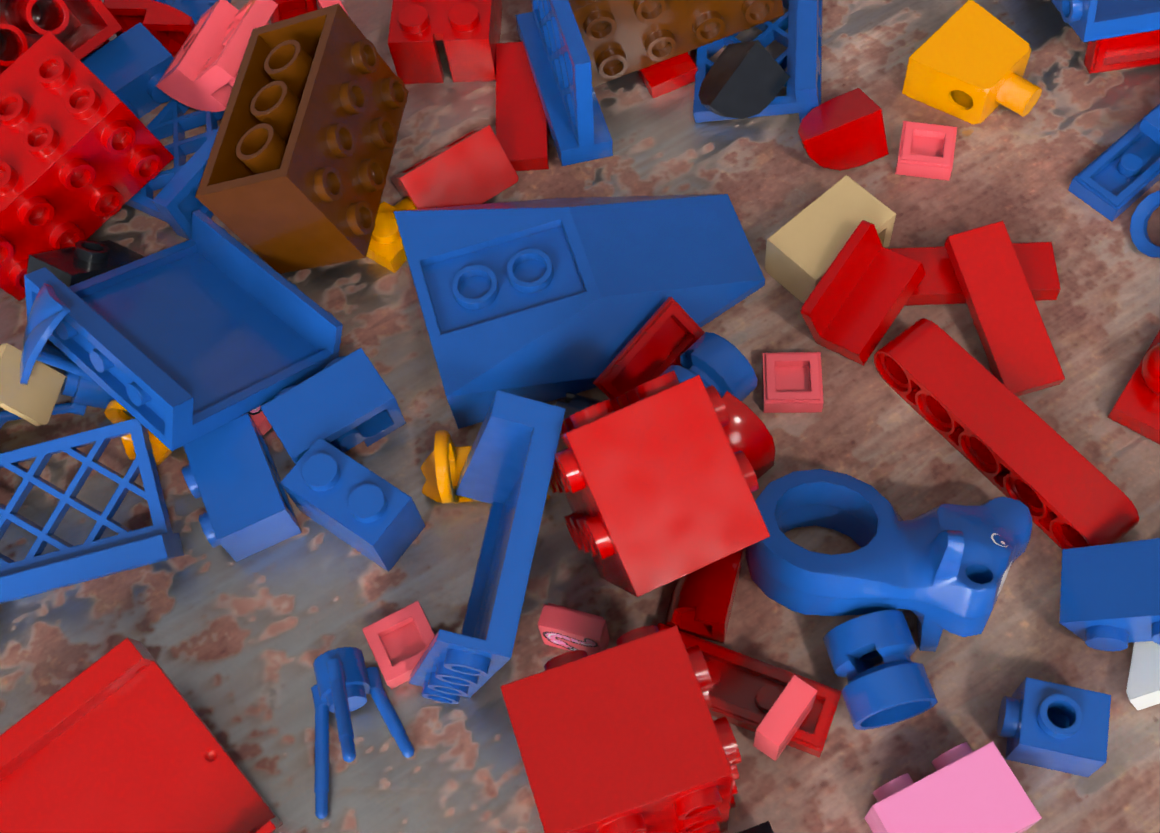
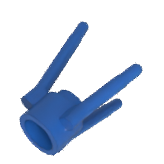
(343, 689)

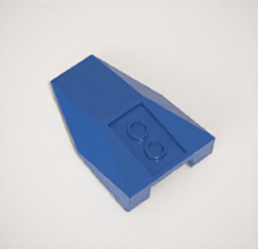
(556, 287)

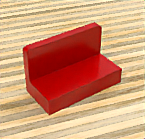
(459, 173)
(860, 295)

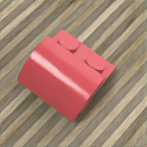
(212, 54)

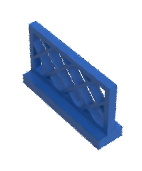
(801, 58)
(564, 81)
(180, 184)
(96, 556)

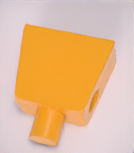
(972, 68)

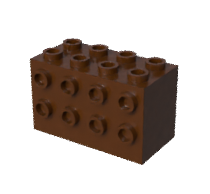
(640, 33)
(305, 142)

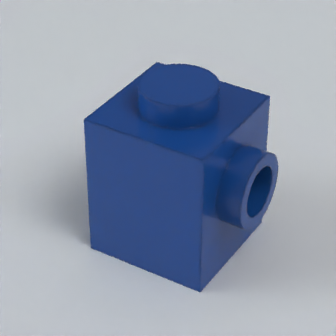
(1056, 727)

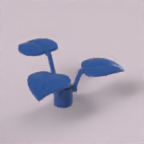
(43, 319)

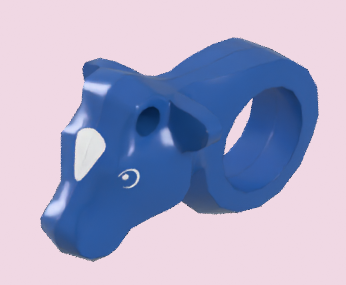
(936, 565)

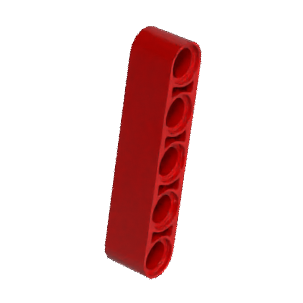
(1004, 438)

